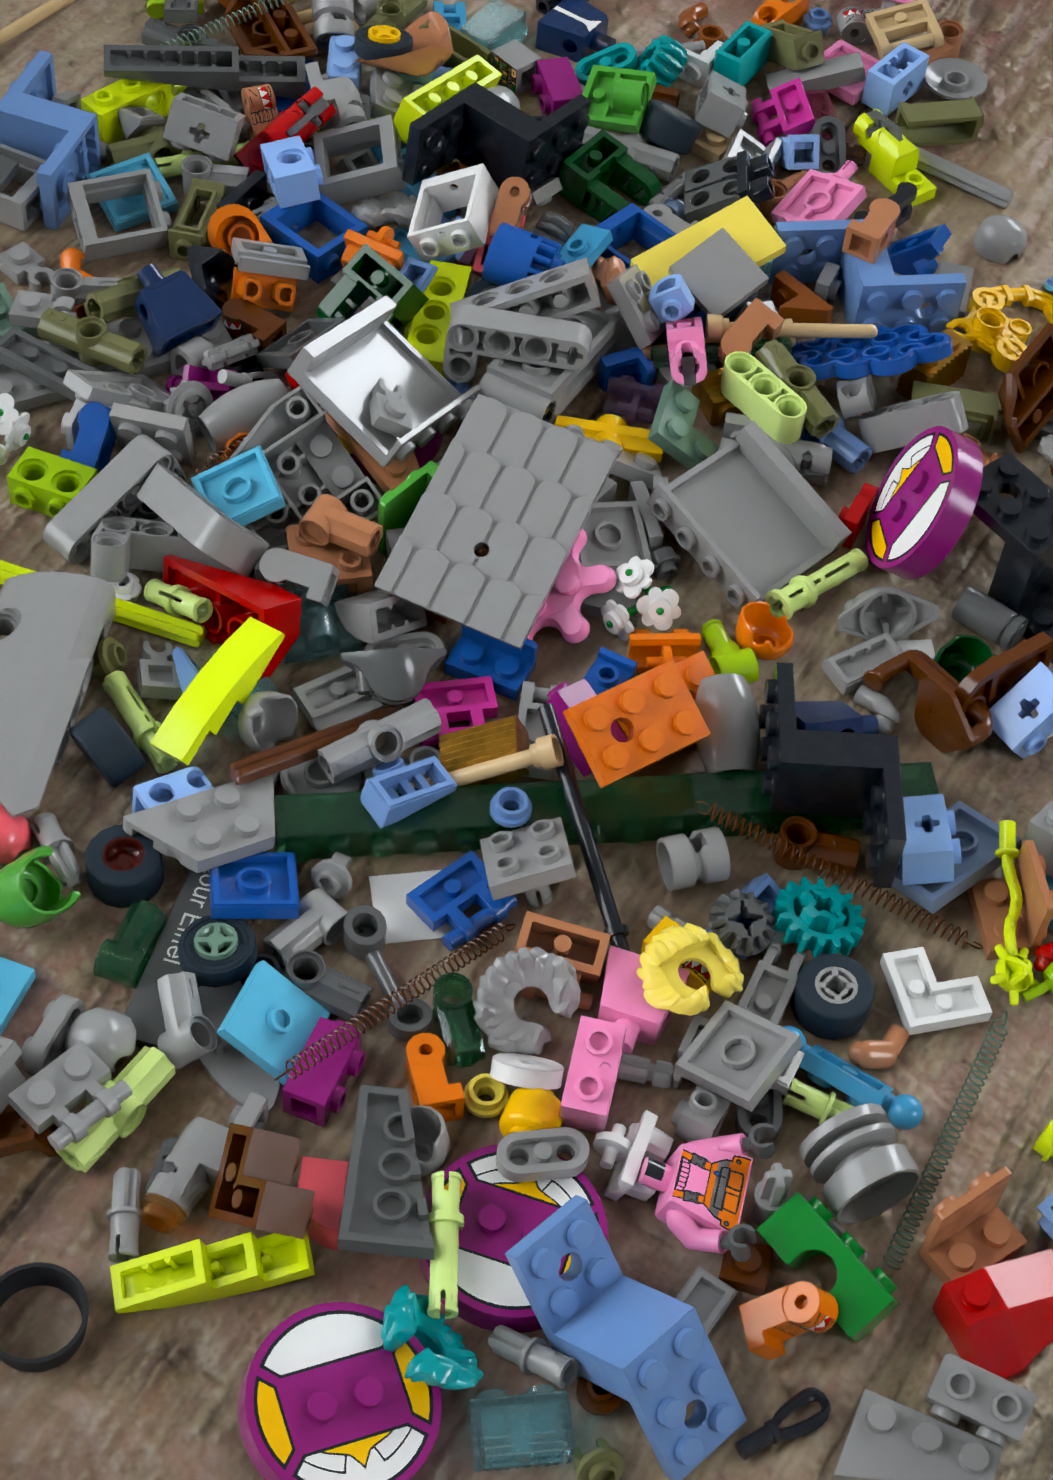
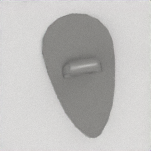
(227, 1065)

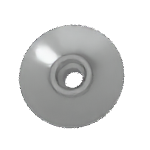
(955, 79)

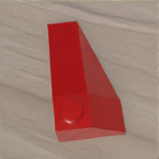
(236, 600)
(1000, 1313)

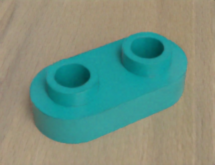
(618, 55)

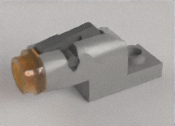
(191, 1165)

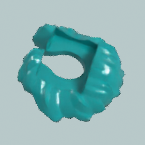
(444, 1359)

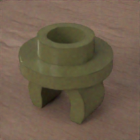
(108, 657)
(599, 1464)

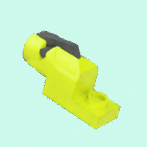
(893, 155)

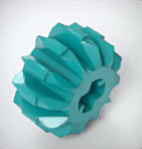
(665, 58)

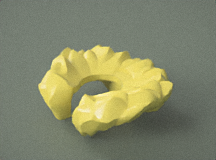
(681, 944)

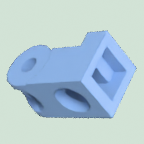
(799, 151)
(169, 788)

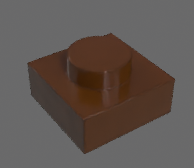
(749, 1275)

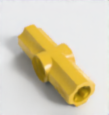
(615, 429)

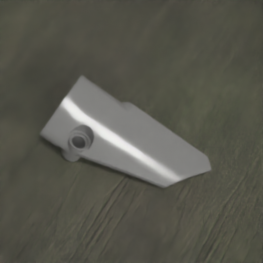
(44, 673)

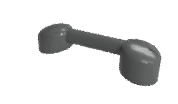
(365, 939)

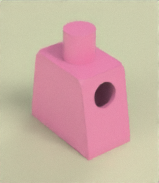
(624, 1000)

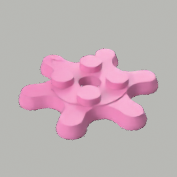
(569, 591)

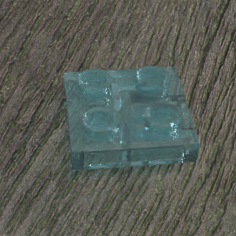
(321, 630)

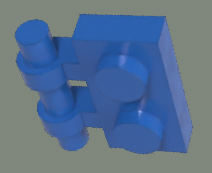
(453, 891)

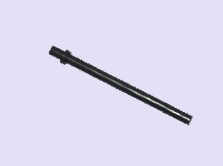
(585, 835)

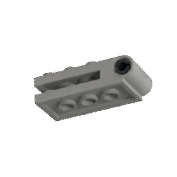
(546, 389)

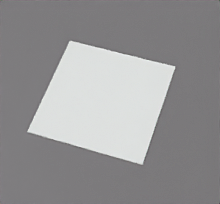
(389, 897)

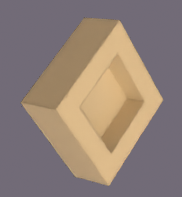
(711, 145)

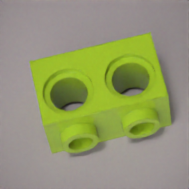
(46, 481)

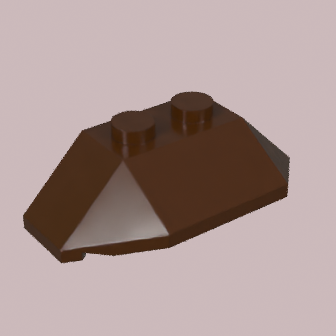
(272, 33)
(1028, 391)

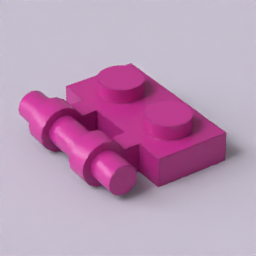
(792, 109)
(460, 701)

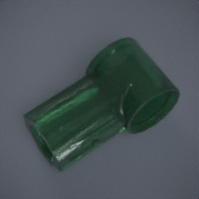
(130, 950)
(457, 1021)

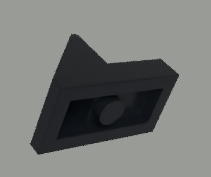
(211, 271)

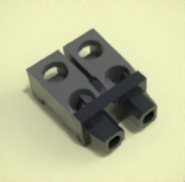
(725, 182)

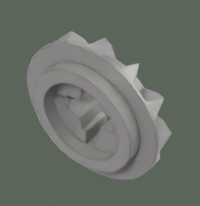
(196, 395)

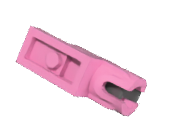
(687, 350)

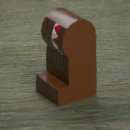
(245, 318)

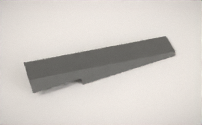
(206, 68)

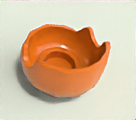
(762, 632)

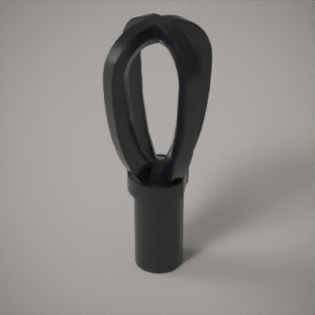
(772, 1434)

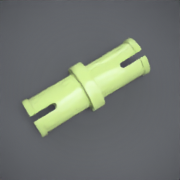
(165, 594)

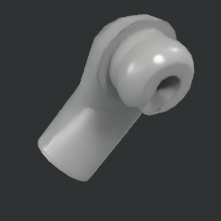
(879, 704)

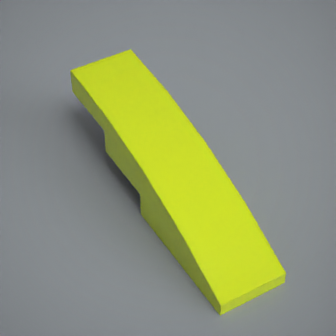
(216, 689)
(209, 1272)

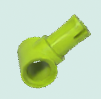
(727, 655)

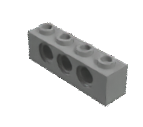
(549, 294)

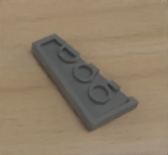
(383, 1189)

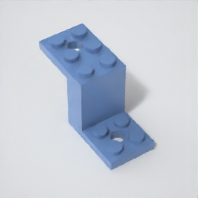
(51, 132)
(868, 290)
(627, 1337)

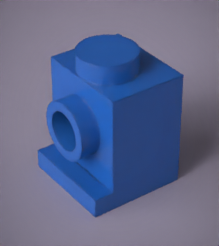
(609, 671)

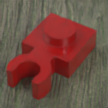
(856, 515)

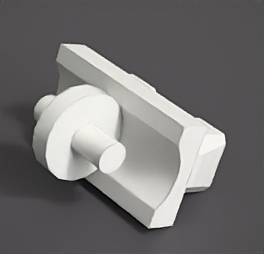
(640, 1141)

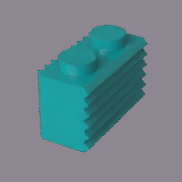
(743, 53)

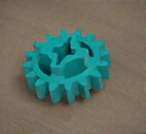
(818, 918)

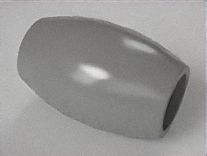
(238, 411)
(732, 721)

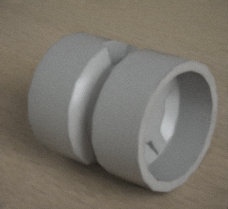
(331, 19)
(693, 858)

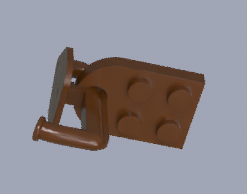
(957, 713)

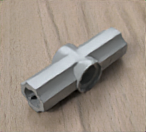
(658, 161)
(358, 749)

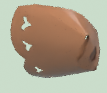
(430, 48)

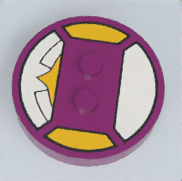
(924, 503)
(496, 1219)
(334, 1402)

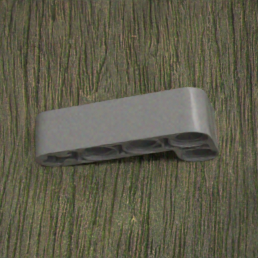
(563, 345)
(107, 495)
(201, 521)
(139, 544)

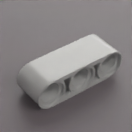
(901, 422)

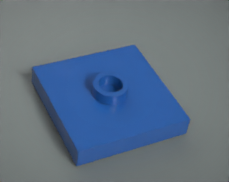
(255, 888)

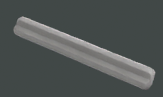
(964, 179)

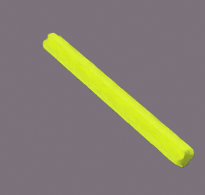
(136, 615)

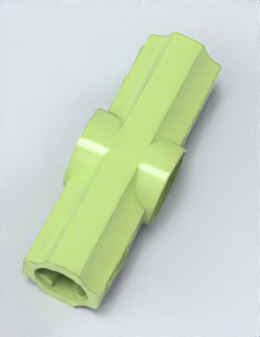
(146, 1077)

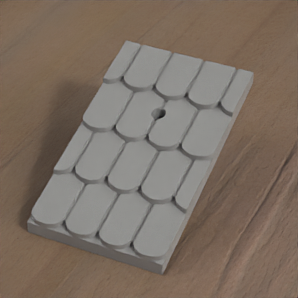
(506, 489)

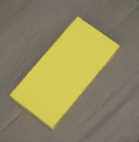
(739, 219)

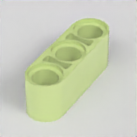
(763, 397)

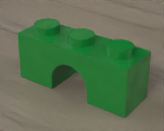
(803, 1231)

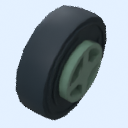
(201, 946)

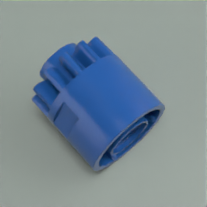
(519, 254)

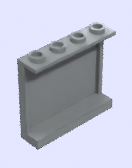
(349, 361)
(749, 518)

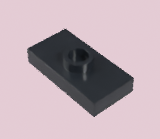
(249, 193)

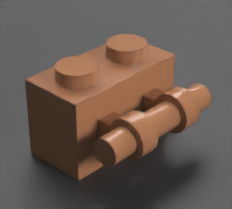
(578, 944)

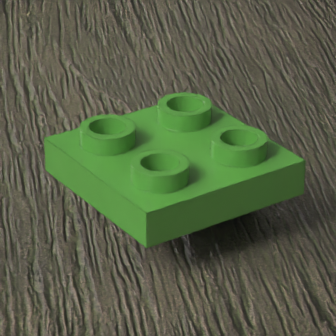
(618, 97)

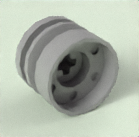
(860, 1163)

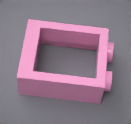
(592, 1074)

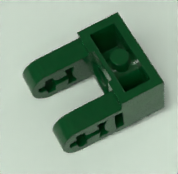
(601, 163)
(372, 276)

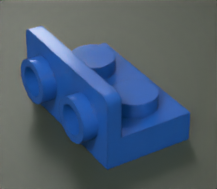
(484, 656)

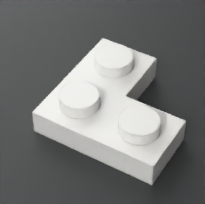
(928, 1004)

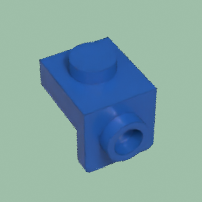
(626, 362)

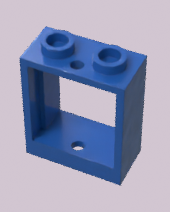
(286, 222)
(633, 224)

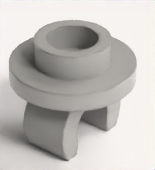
(332, 875)

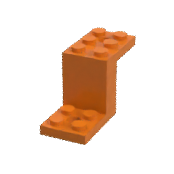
(652, 711)

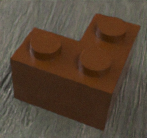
(256, 1183)

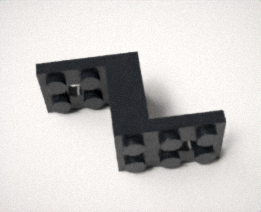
(491, 131)
(1026, 525)
(833, 775)

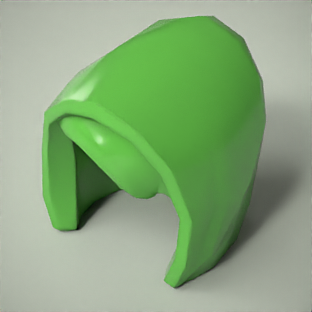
(32, 891)

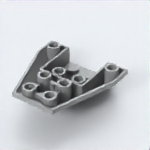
(305, 463)

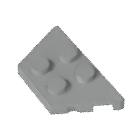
(211, 824)

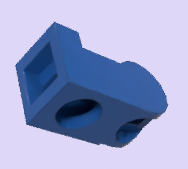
(94, 437)

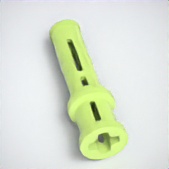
(804, 590)

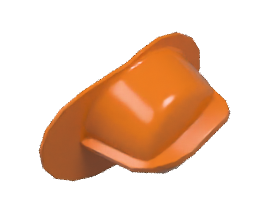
(236, 222)

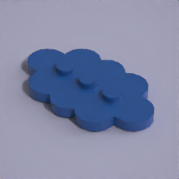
(887, 354)

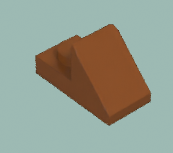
(798, 301)

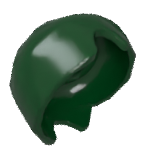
(963, 655)

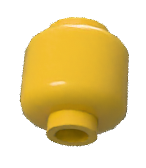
(530, 1110)

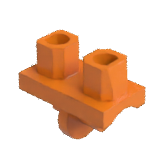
(380, 242)
(264, 290)
(657, 648)

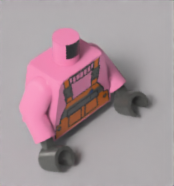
(706, 1190)

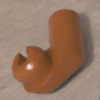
(688, 18)

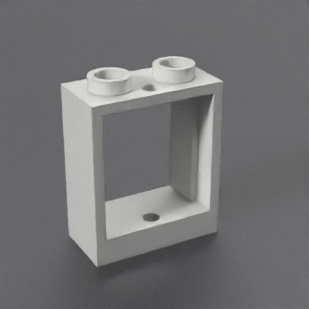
(438, 196)

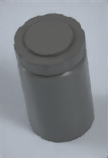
(989, 618)

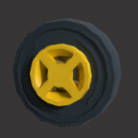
(382, 42)

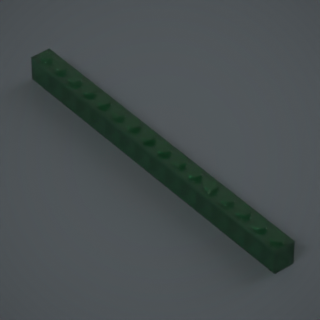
(620, 812)

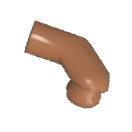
(879, 1053)

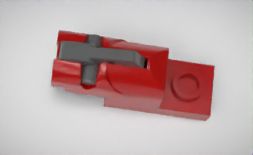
(301, 119)

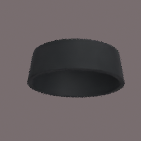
(45, 1275)

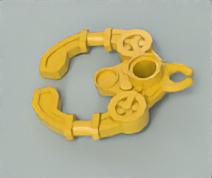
(994, 332)

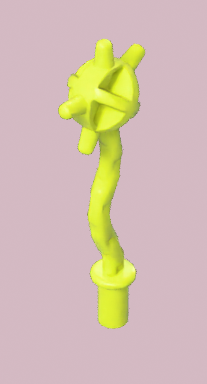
(1013, 968)

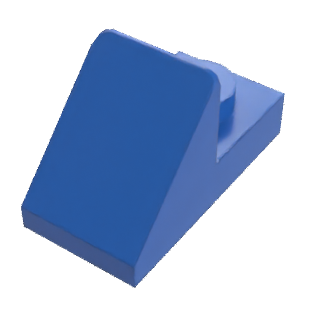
(918, 252)

